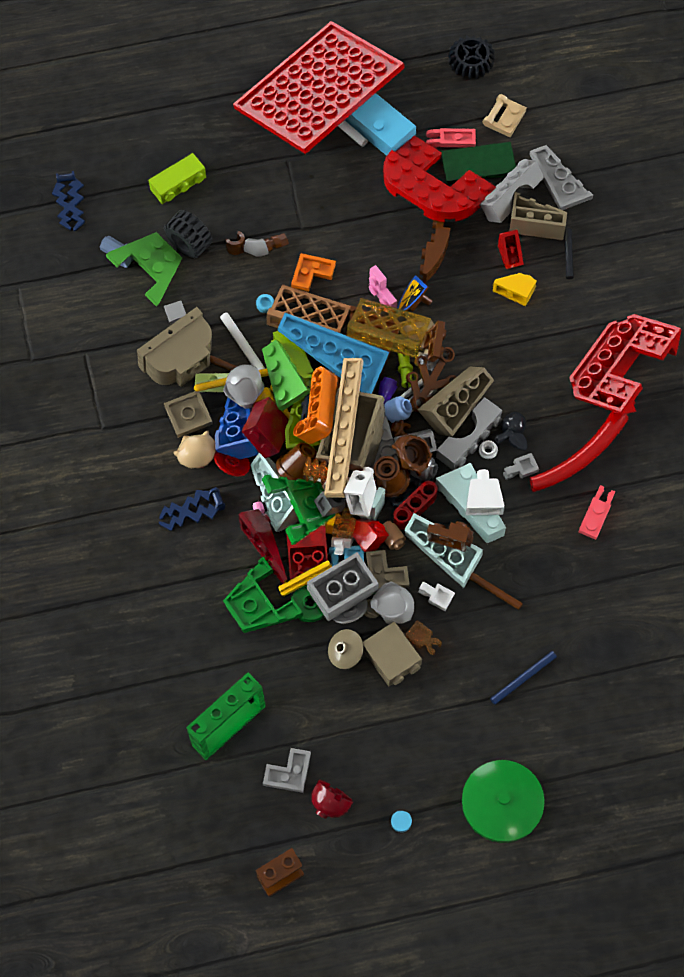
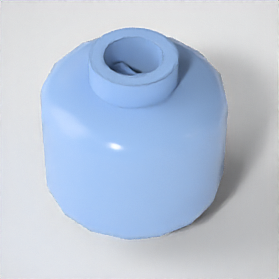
(397, 409)

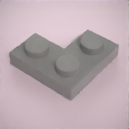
(293, 776)

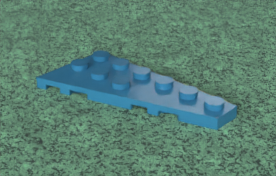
(332, 347)

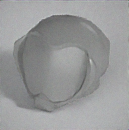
(244, 385)
(393, 603)

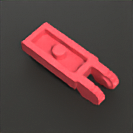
(451, 137)
(596, 514)

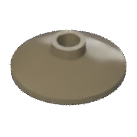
(351, 651)

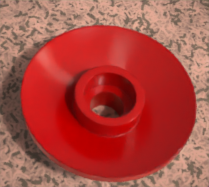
(232, 465)

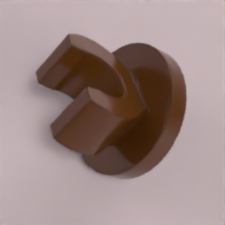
(397, 428)

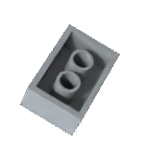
(342, 586)

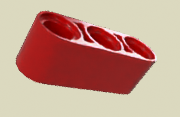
(418, 496)

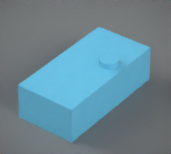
(382, 124)

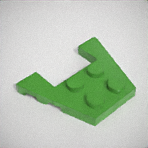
(154, 257)

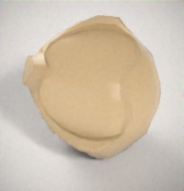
(196, 450)

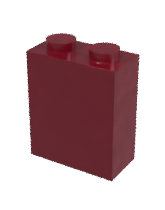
(266, 427)

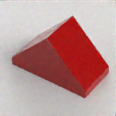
(510, 249)

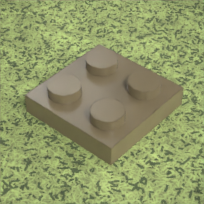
(188, 413)

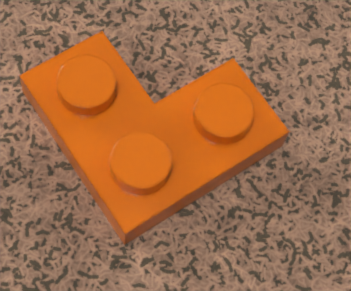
(311, 266)

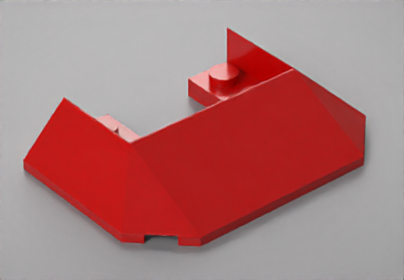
(601, 371)

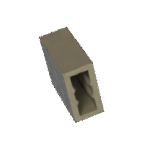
(392, 654)

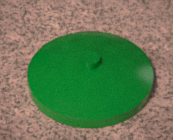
(503, 801)

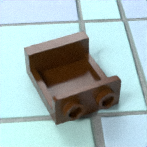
(280, 872)

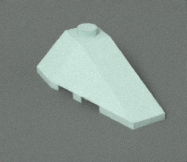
(278, 504)

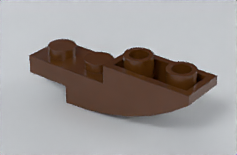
(434, 250)

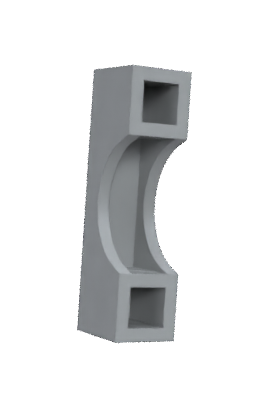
(498, 203)
(455, 450)

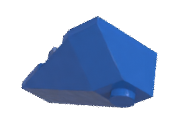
(229, 438)

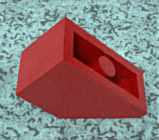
(369, 534)

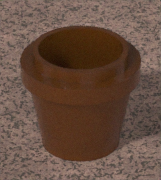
(293, 462)
(394, 482)

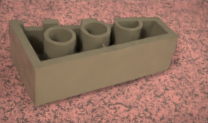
(456, 400)

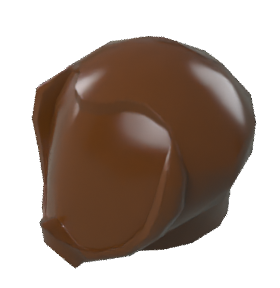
(412, 453)

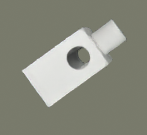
(360, 492)
(484, 496)

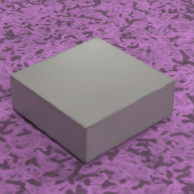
(174, 311)

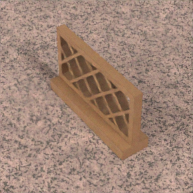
(274, 316)

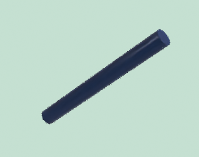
(523, 677)

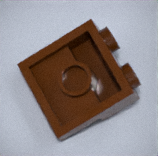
(456, 537)

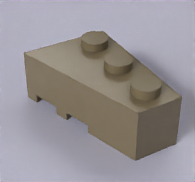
(536, 219)

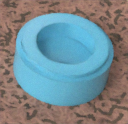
(264, 302)
(401, 821)

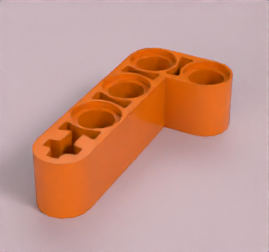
(320, 408)

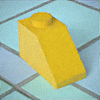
(515, 287)

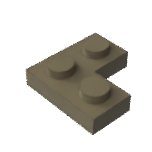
(378, 566)

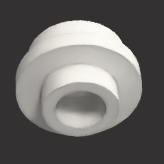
(488, 445)

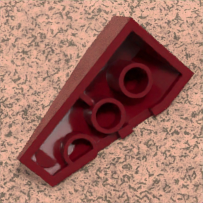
(259, 532)

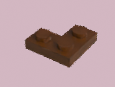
(433, 341)

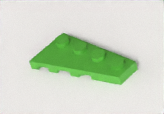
(283, 374)

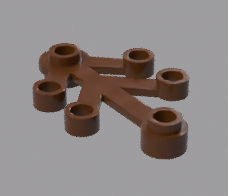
(428, 381)

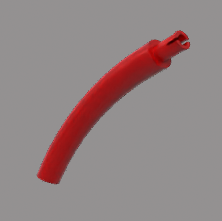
(583, 457)

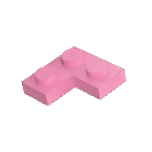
(378, 287)

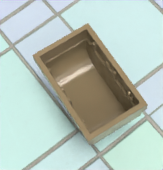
(180, 354)
(367, 432)

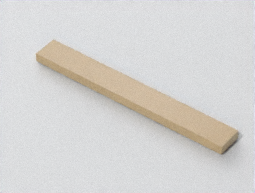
(344, 428)

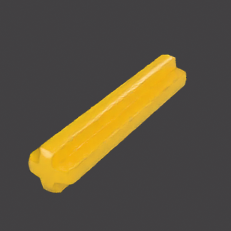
(302, 579)

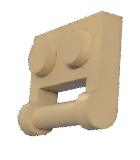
(509, 119)

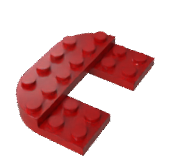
(407, 176)

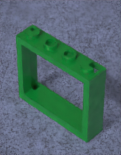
(226, 716)

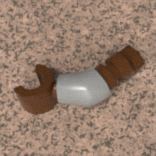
(255, 247)

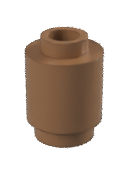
(396, 538)

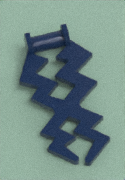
(69, 207)
(185, 512)

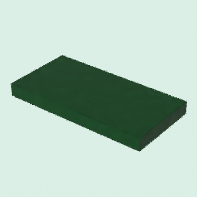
(484, 160)

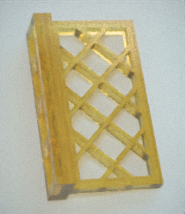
(384, 337)

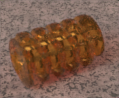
(315, 470)

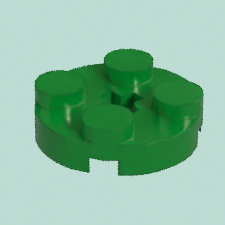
(311, 614)

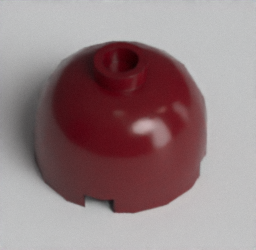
(330, 801)

